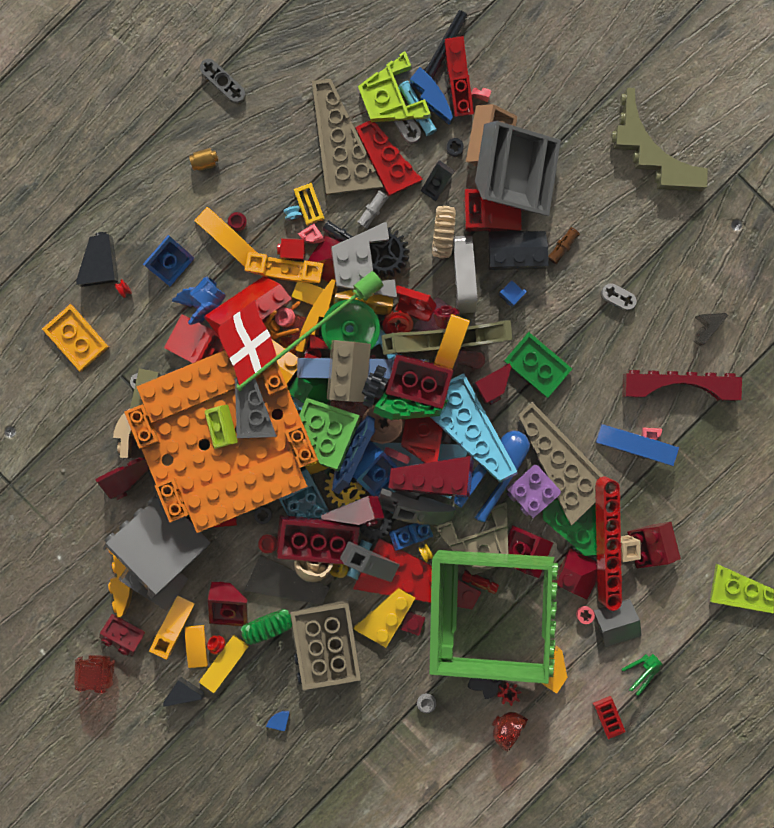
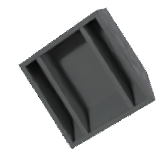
(517, 167)

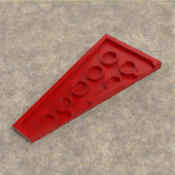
(412, 577)

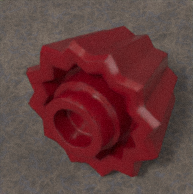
(443, 315)

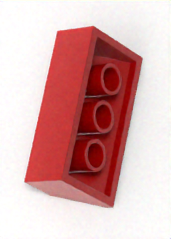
(265, 291)

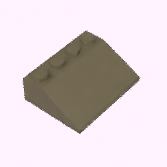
(325, 645)

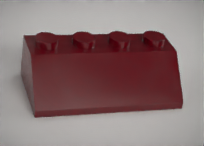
(314, 539)

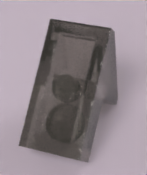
(711, 324)

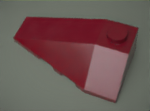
(123, 479)

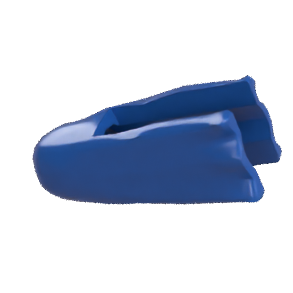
(517, 447)

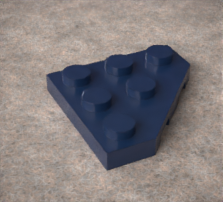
(354, 454)

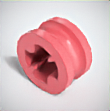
(581, 619)

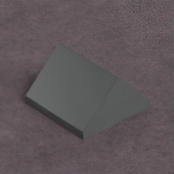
(619, 624)

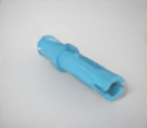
(411, 98)

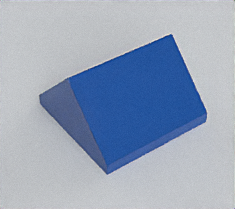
(168, 260)

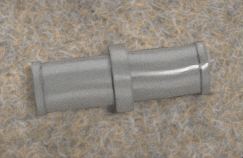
(372, 209)

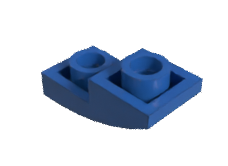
(409, 535)

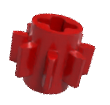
(513, 695)

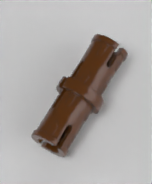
(563, 245)

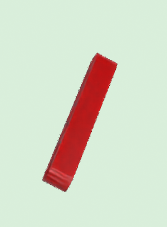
(603, 536)

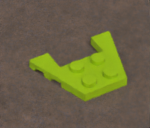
(383, 96)

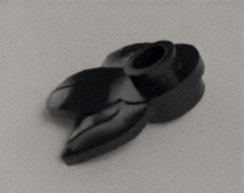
(489, 686)

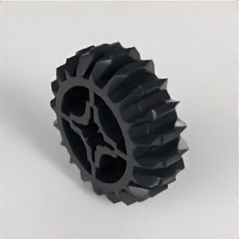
(391, 257)

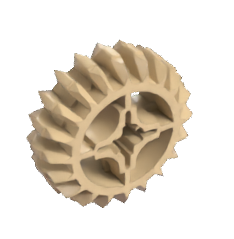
(443, 231)

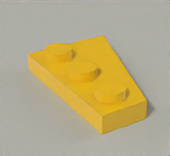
(385, 619)

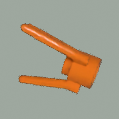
(273, 327)

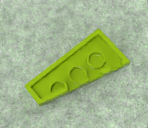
(739, 591)

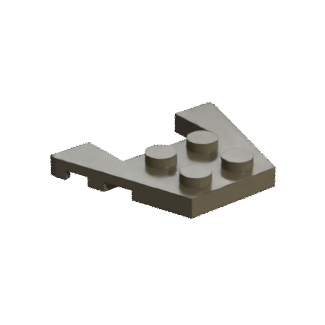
(488, 541)

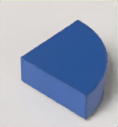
(278, 721)

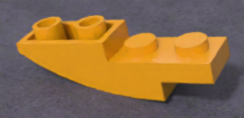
(121, 592)

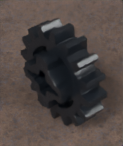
(374, 386)

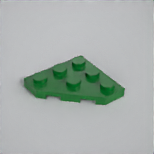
(401, 408)
(580, 534)

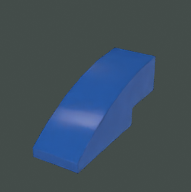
(432, 94)

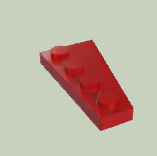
(386, 159)

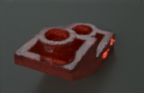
(286, 341)

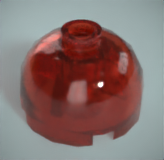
(508, 729)

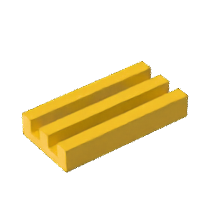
(314, 219)

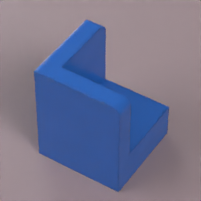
(511, 293)

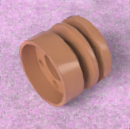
(388, 433)

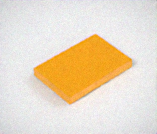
(75, 338)

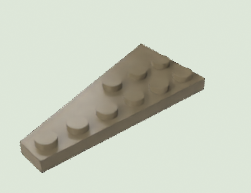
(561, 463)

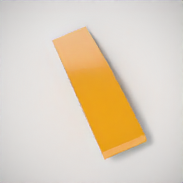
(317, 312)

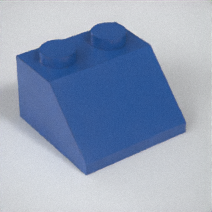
(374, 470)

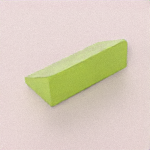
(221, 426)

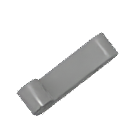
(465, 274)

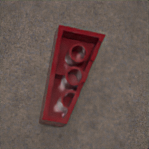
(442, 477)

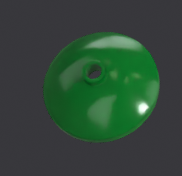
(359, 316)

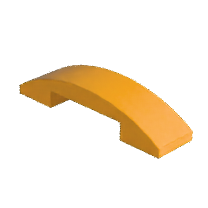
(224, 235)
(284, 269)
(451, 341)

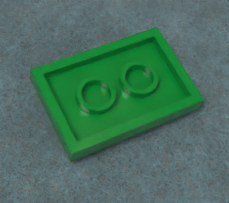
(538, 365)

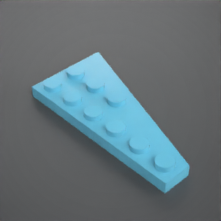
(472, 430)

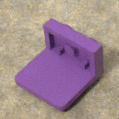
(533, 491)

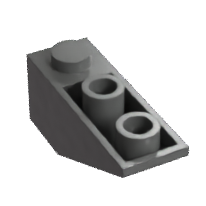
(369, 562)

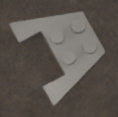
(353, 260)

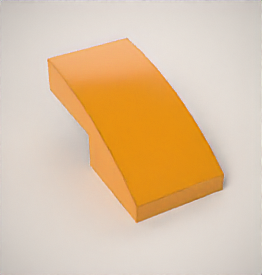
(196, 646)

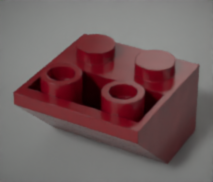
(656, 545)

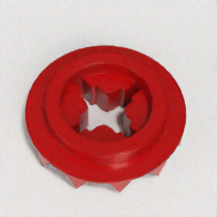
(405, 326)

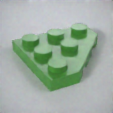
(329, 431)

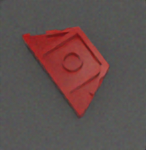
(422, 438)

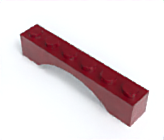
(720, 387)

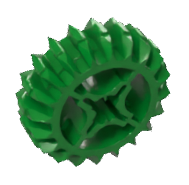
(266, 626)

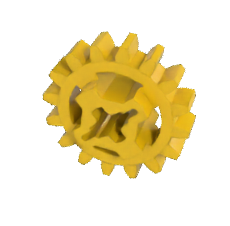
(346, 495)

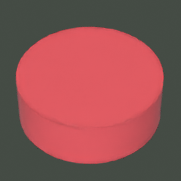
(285, 317)

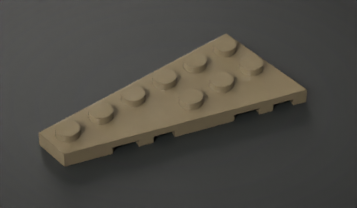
(342, 152)

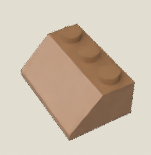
(483, 115)

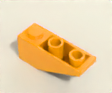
(172, 627)

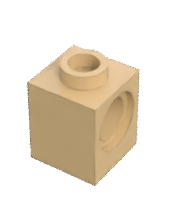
(630, 548)

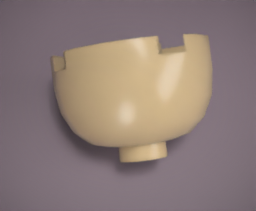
(312, 571)

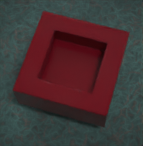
(413, 623)

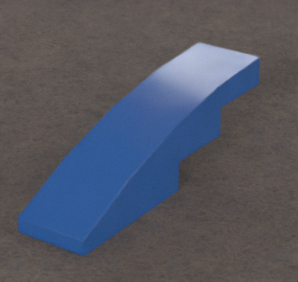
(637, 445)

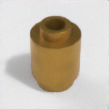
(203, 159)

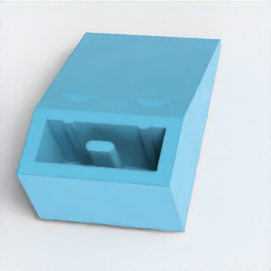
(307, 501)

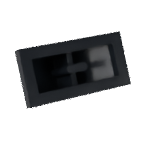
(183, 692)

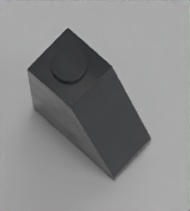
(98, 262)

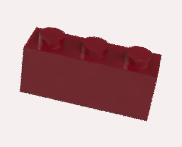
(419, 381)

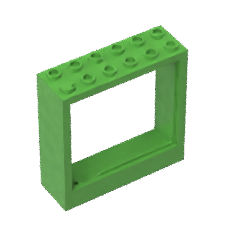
(444, 618)

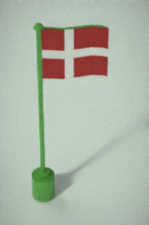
(251, 345)

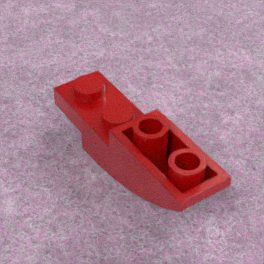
(458, 76)

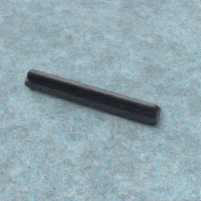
(440, 53)

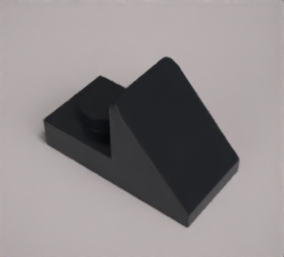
(437, 180)

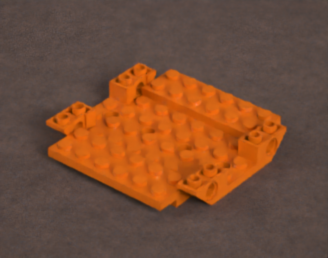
(223, 480)

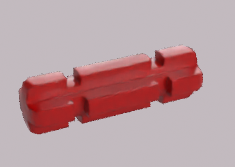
(480, 582)

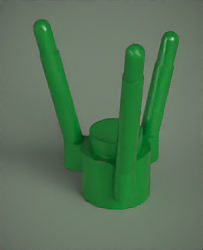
(651, 665)

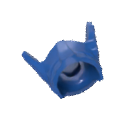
(203, 297)

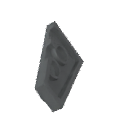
(251, 413)

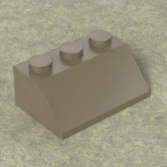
(348, 370)

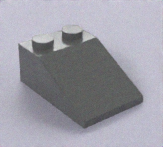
(164, 597)

